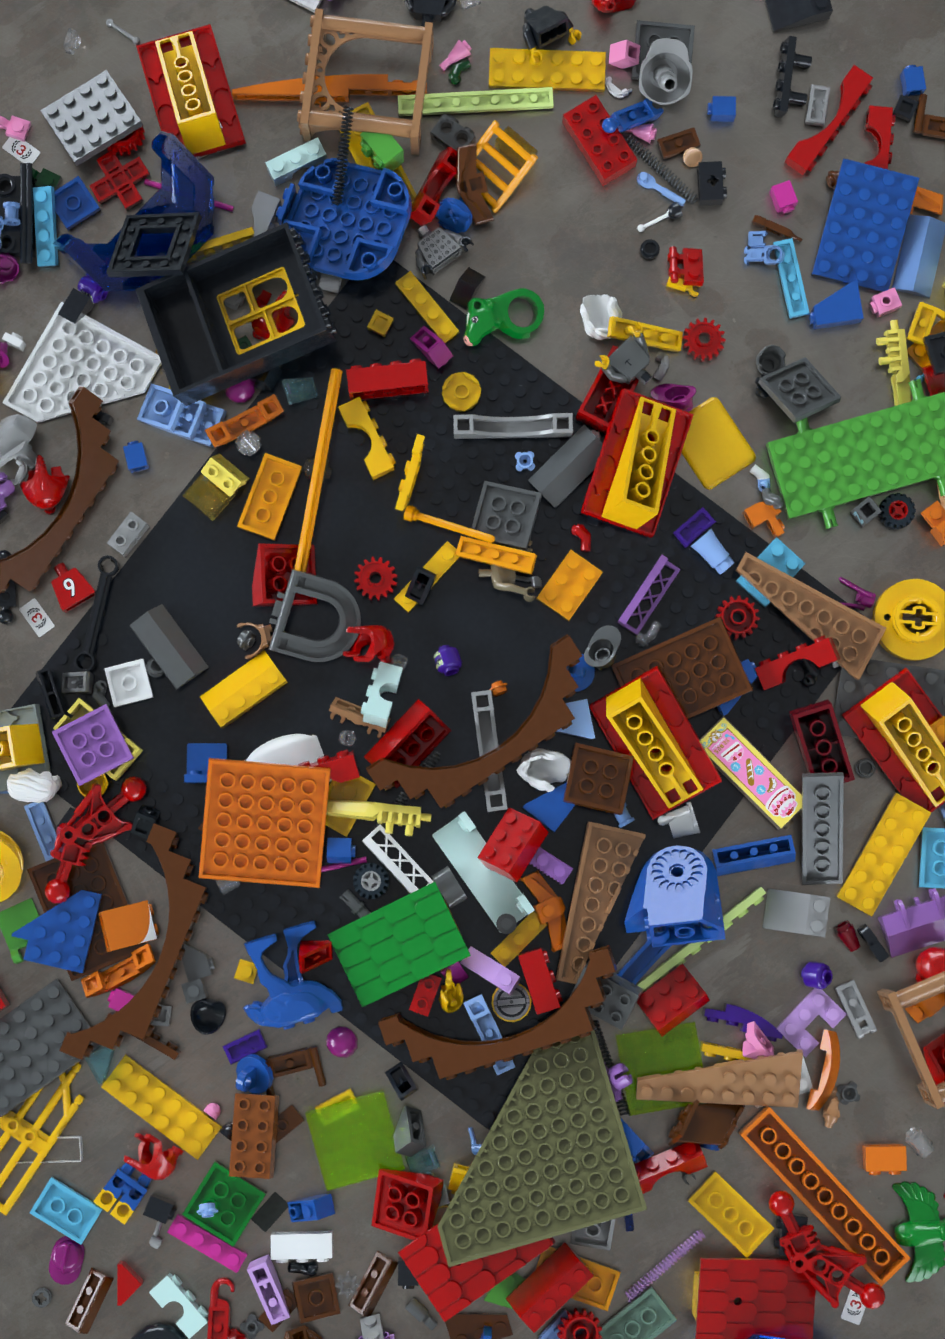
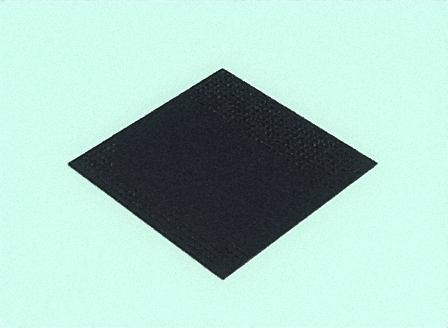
(206, 580)

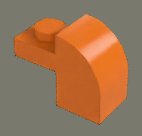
(761, 513)
(936, 519)
(927, 1007)

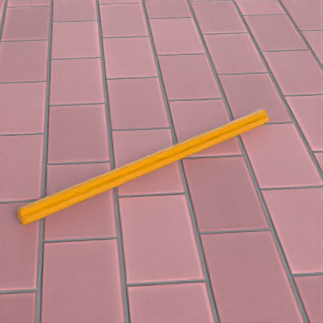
(318, 469)

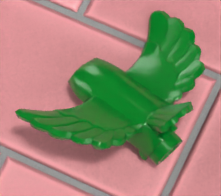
(923, 1231)

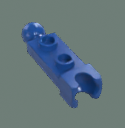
(632, 117)

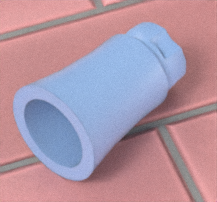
(713, 552)

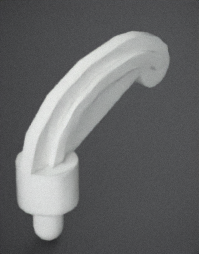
(615, 91)
(22, 471)

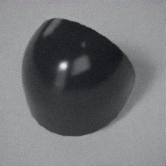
(207, 1015)

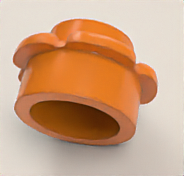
(498, 688)

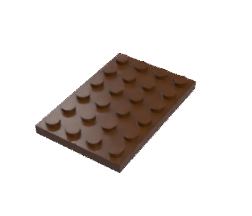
(697, 666)
(97, 877)

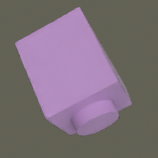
(491, 971)
(268, 1289)

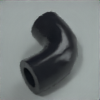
(159, 1331)

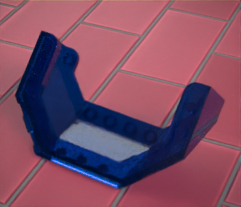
(184, 189)

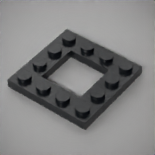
(125, 264)

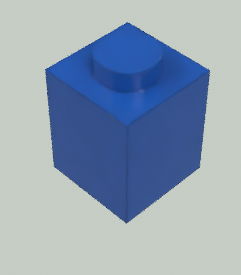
(912, 81)
(722, 108)
(136, 456)
(340, 850)

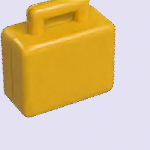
(715, 444)

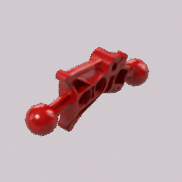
(72, 852)
(803, 1240)

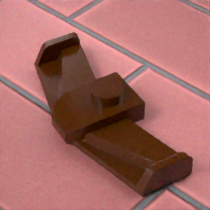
(472, 184)

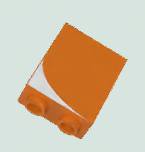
(128, 925)

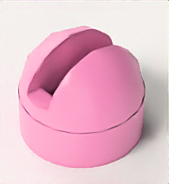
(213, 1110)

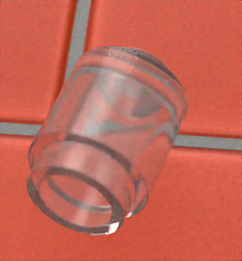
(919, 1142)

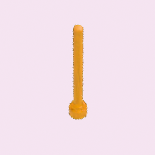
(413, 514)

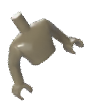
(504, 579)

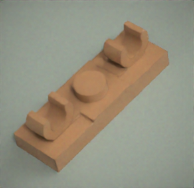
(353, 713)

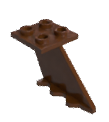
(706, 1124)

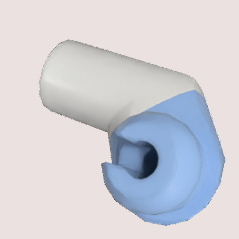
(763, 477)

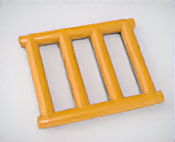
(519, 174)

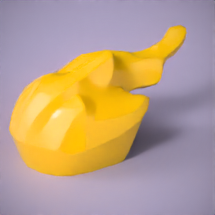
(450, 996)

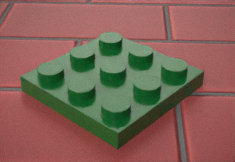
(233, 1198)

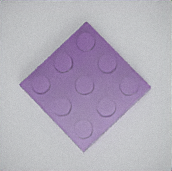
(92, 745)

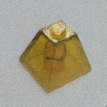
(207, 497)

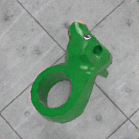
(492, 314)

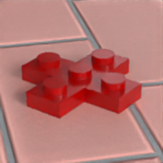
(119, 180)

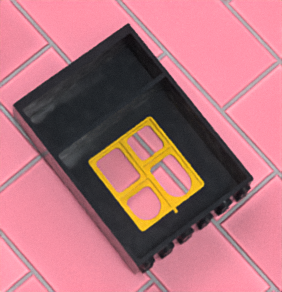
(194, 328)

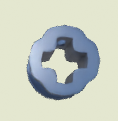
(11, 213)
(625, 818)

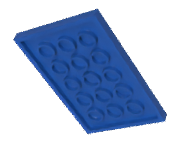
(865, 225)

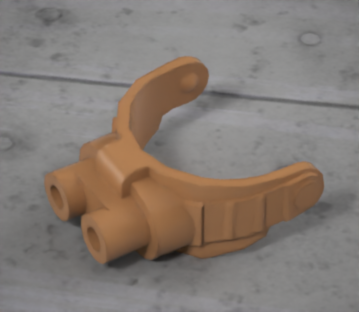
(265, 636)
(831, 1109)

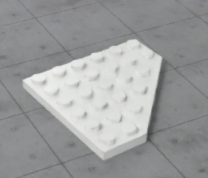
(80, 356)

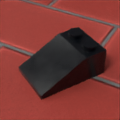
(796, 13)

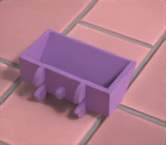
(915, 925)

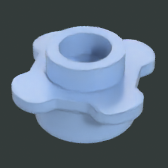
(525, 456)
(207, 1210)

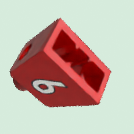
(71, 587)

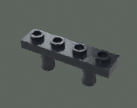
(783, 84)

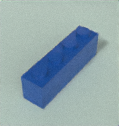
(754, 855)

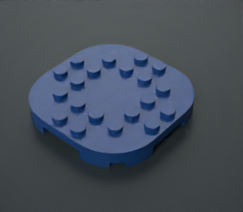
(363, 231)

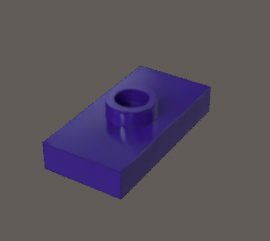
(694, 527)
(244, 1046)

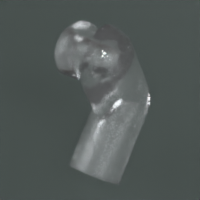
(643, 640)

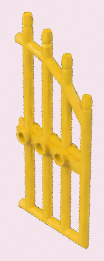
(32, 1136)

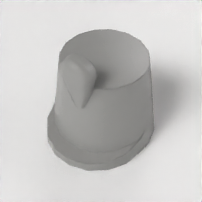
(681, 821)

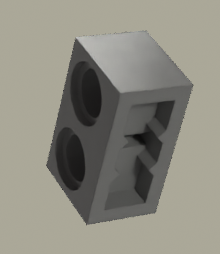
(457, 131)

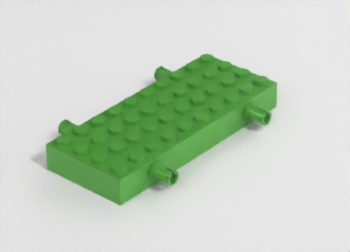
(861, 456)

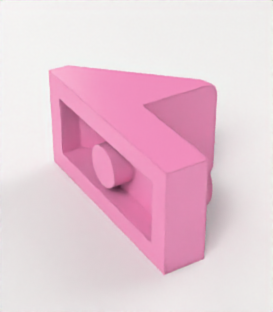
(756, 1043)

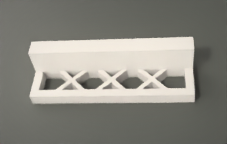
(389, 863)

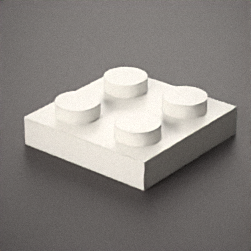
(128, 683)

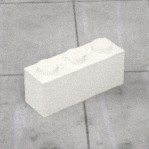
(302, 1246)

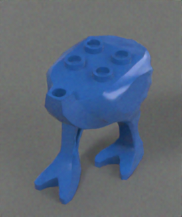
(289, 998)

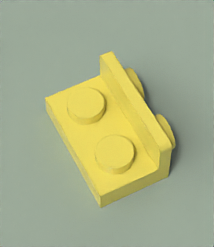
(224, 474)

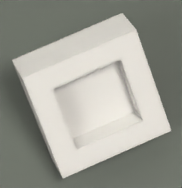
(14, 340)

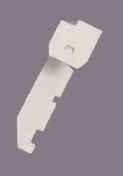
(54, 1161)

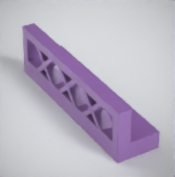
(642, 591)

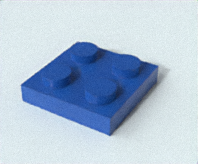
(74, 203)

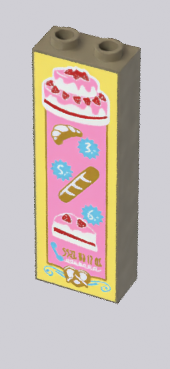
(752, 774)

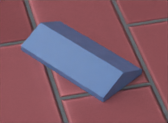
(919, 255)

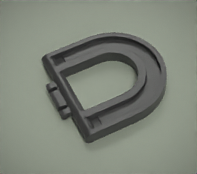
(308, 648)

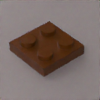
(316, 1297)

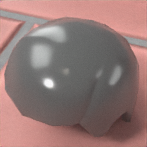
(770, 359)

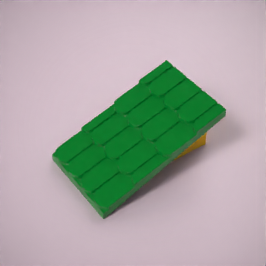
(399, 944)

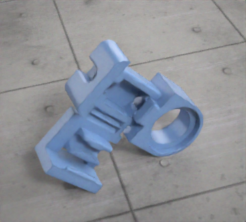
(759, 248)

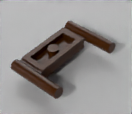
(928, 124)
(295, 1062)

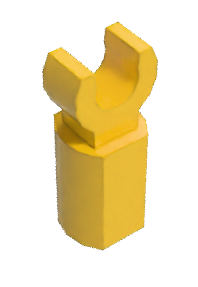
(679, 286)

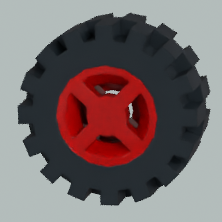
(902, 505)

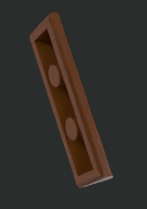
(373, 1284)
(89, 1301)

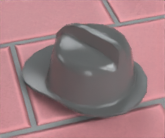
(603, 647)

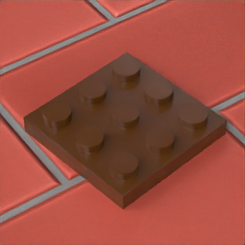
(598, 779)

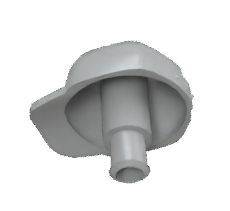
(666, 72)
(15, 436)

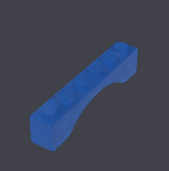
(642, 961)

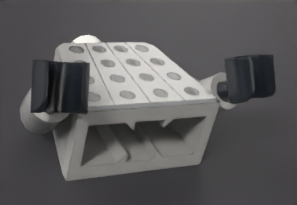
(438, 249)

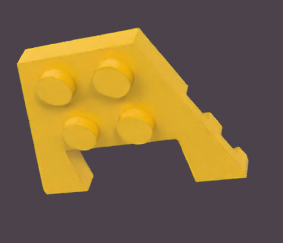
(411, 471)

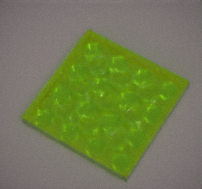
(651, 1054)
(354, 1140)

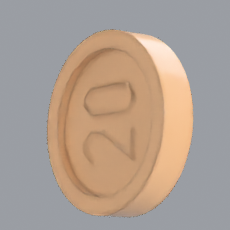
(692, 157)

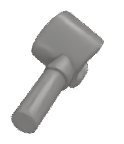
(155, 1241)

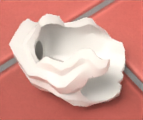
(596, 314)
(544, 767)
(32, 786)

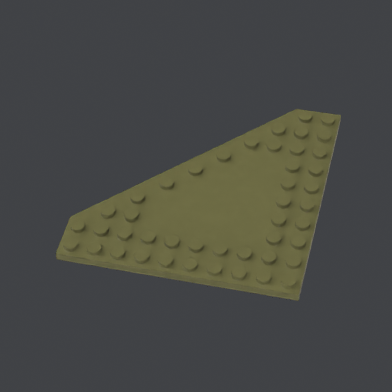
(548, 1160)

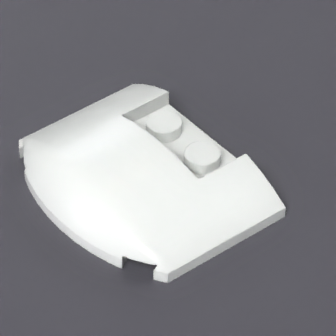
(288, 750)

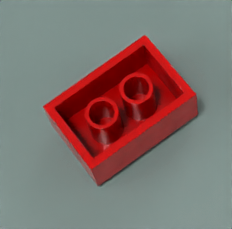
(513, 844)
(540, 980)
(672, 1000)

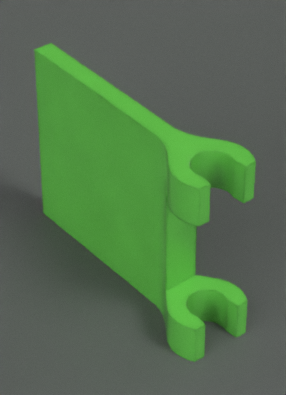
(12, 920)

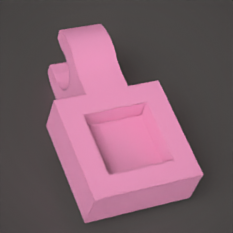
(16, 127)

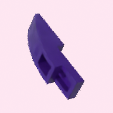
(736, 1015)

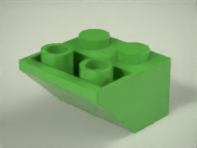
(382, 149)

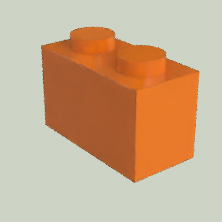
(884, 1158)

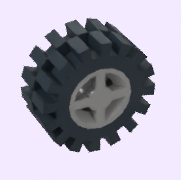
(371, 881)

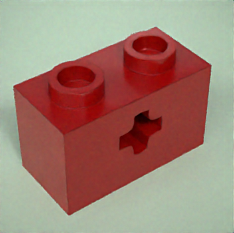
(425, 994)

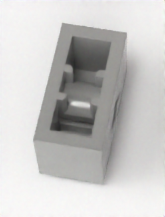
(128, 534)

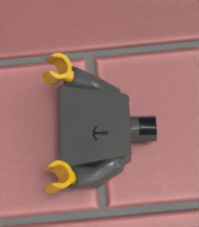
(628, 359)

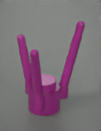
(863, 597)

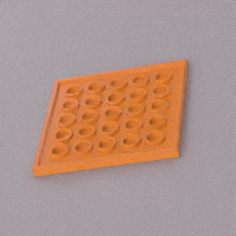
(264, 822)

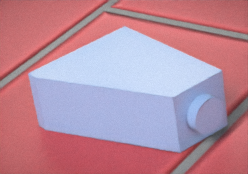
(582, 724)

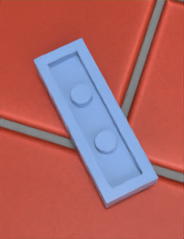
(42, 827)

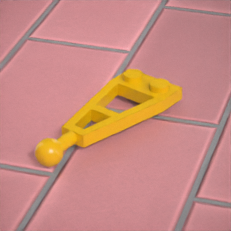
(923, 322)

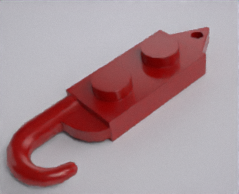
(219, 1312)

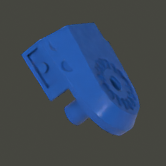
(677, 897)

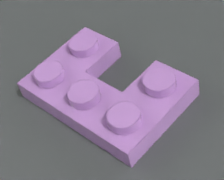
(814, 1004)

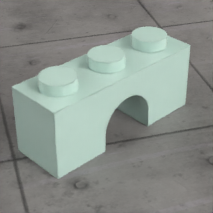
(306, 155)
(385, 679)
(170, 1290)

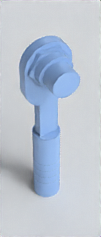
(648, 182)

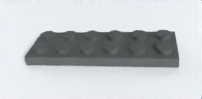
(822, 828)

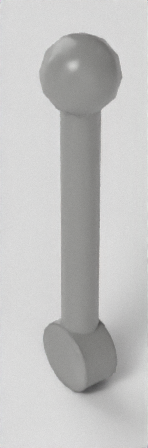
(110, 23)

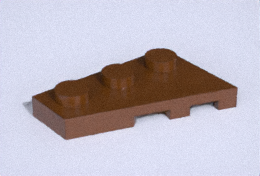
(472, 1325)

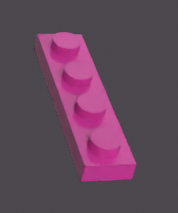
(207, 1243)

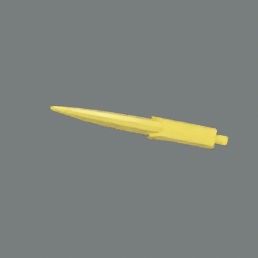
(897, 361)
(383, 812)

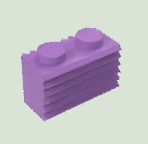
(551, 866)

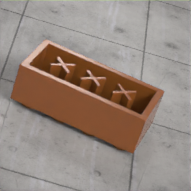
(254, 1136)

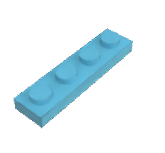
(45, 226)
(791, 280)

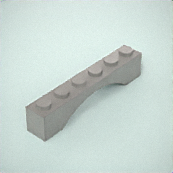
(264, 214)
(513, 427)
(487, 741)

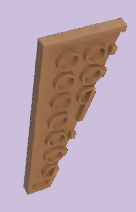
(816, 613)
(600, 875)
(749, 1082)

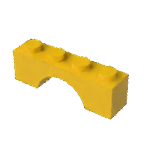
(356, 416)

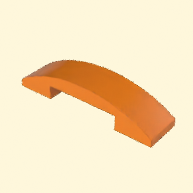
(248, 420)
(119, 974)
(830, 1071)

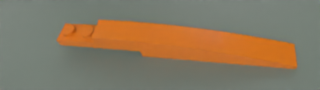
(338, 86)

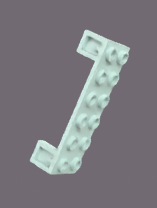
(493, 891)

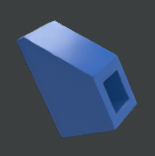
(311, 1208)

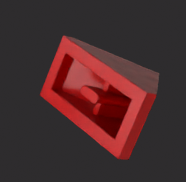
(314, 954)
(127, 1282)

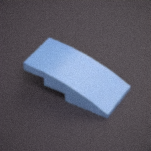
(169, 414)

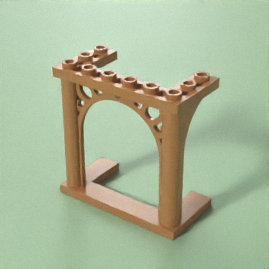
(317, 119)
(897, 1001)

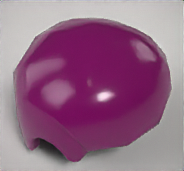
(8, 267)
(241, 392)
(342, 1042)

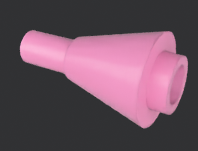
(460, 51)
(644, 131)

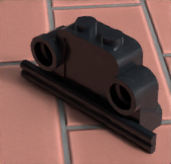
(19, 239)

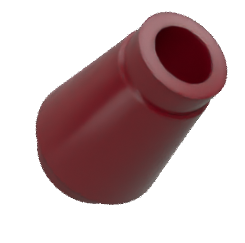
(847, 934)

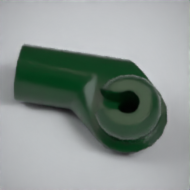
(456, 69)

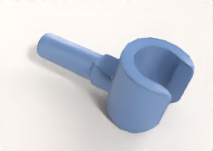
(475, 1147)

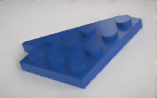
(63, 933)

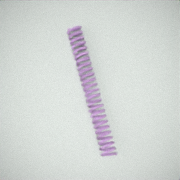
(664, 1267)

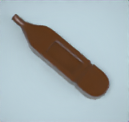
(774, 228)

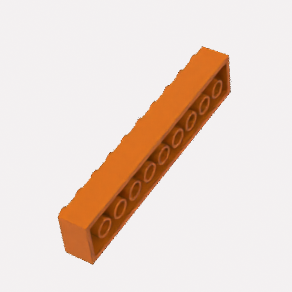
(823, 1194)

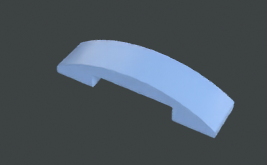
(486, 1027)

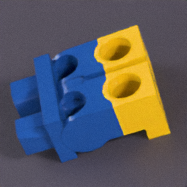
(128, 1187)

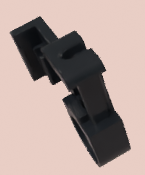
(873, 943)

